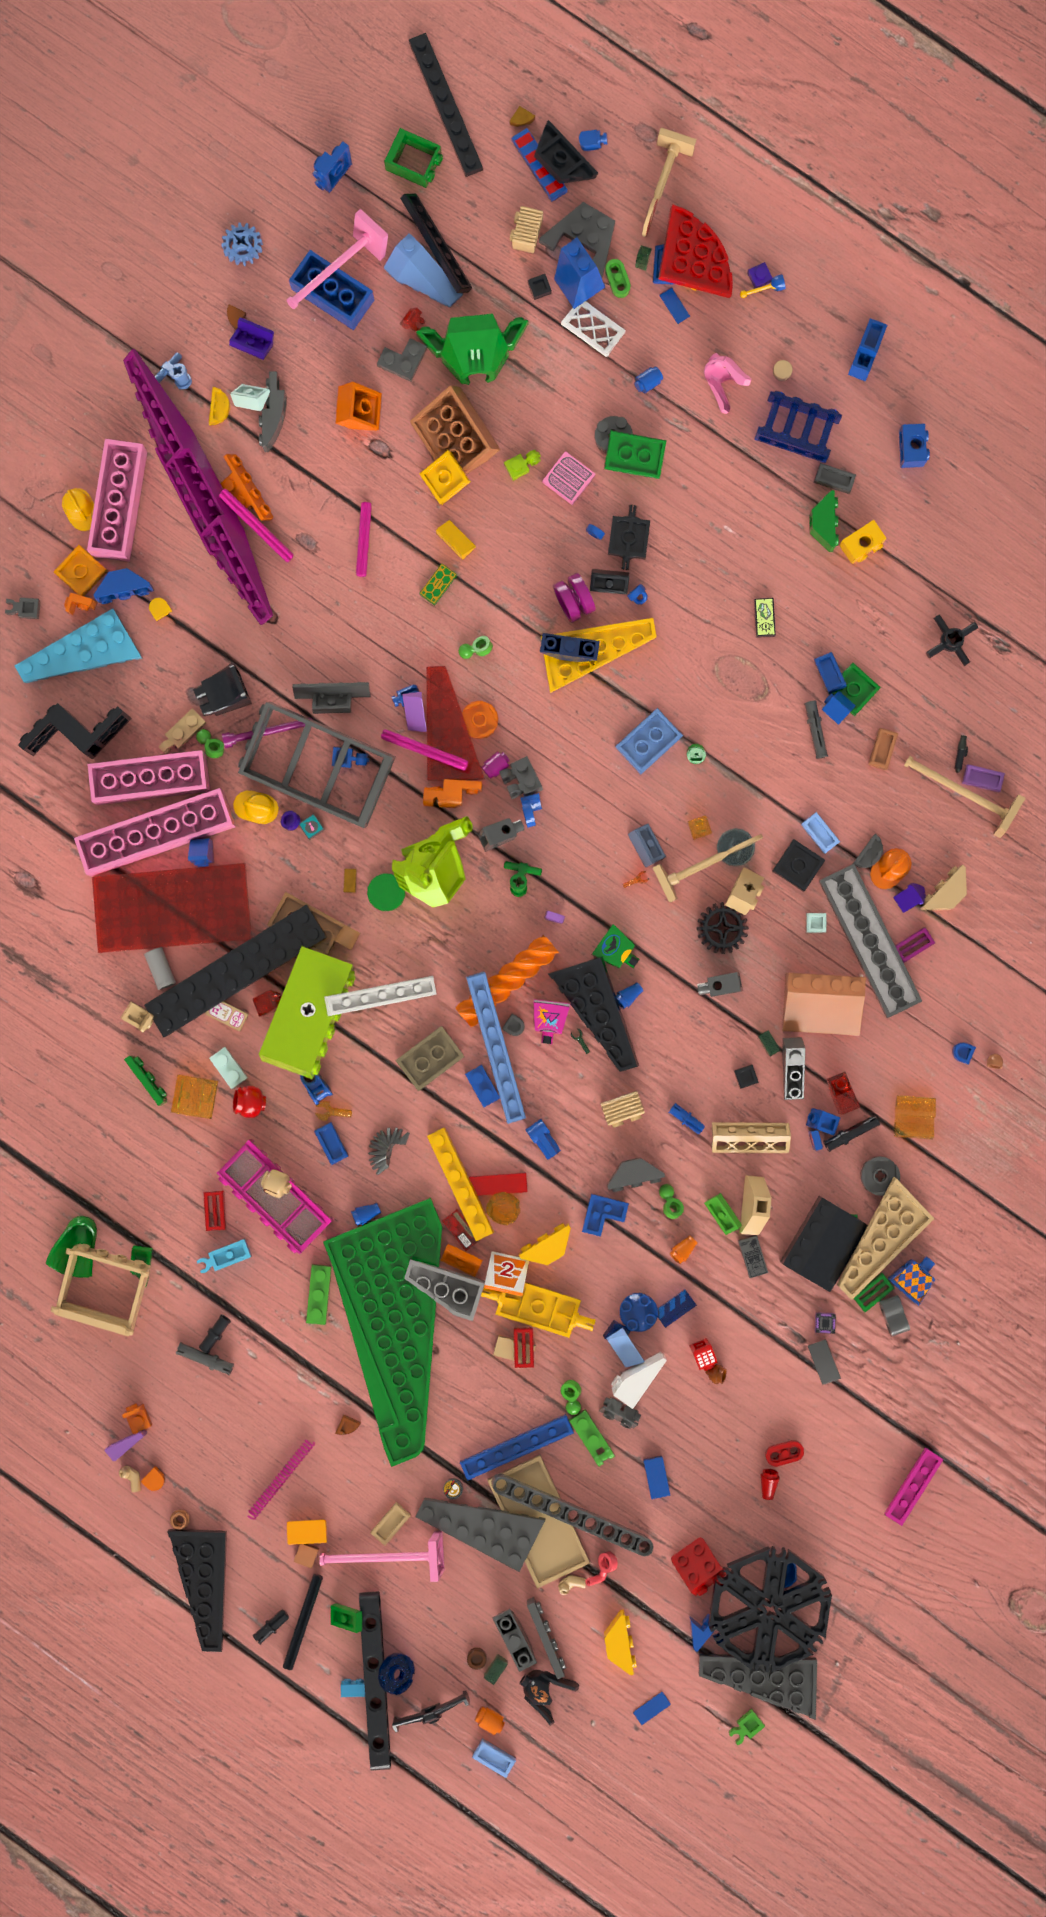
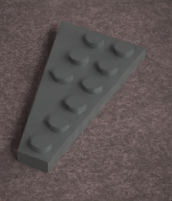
(490, 1531)
(788, 1687)

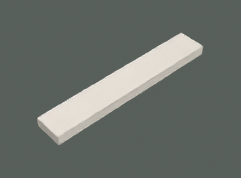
(380, 995)

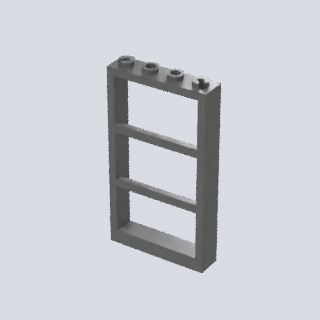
(253, 744)

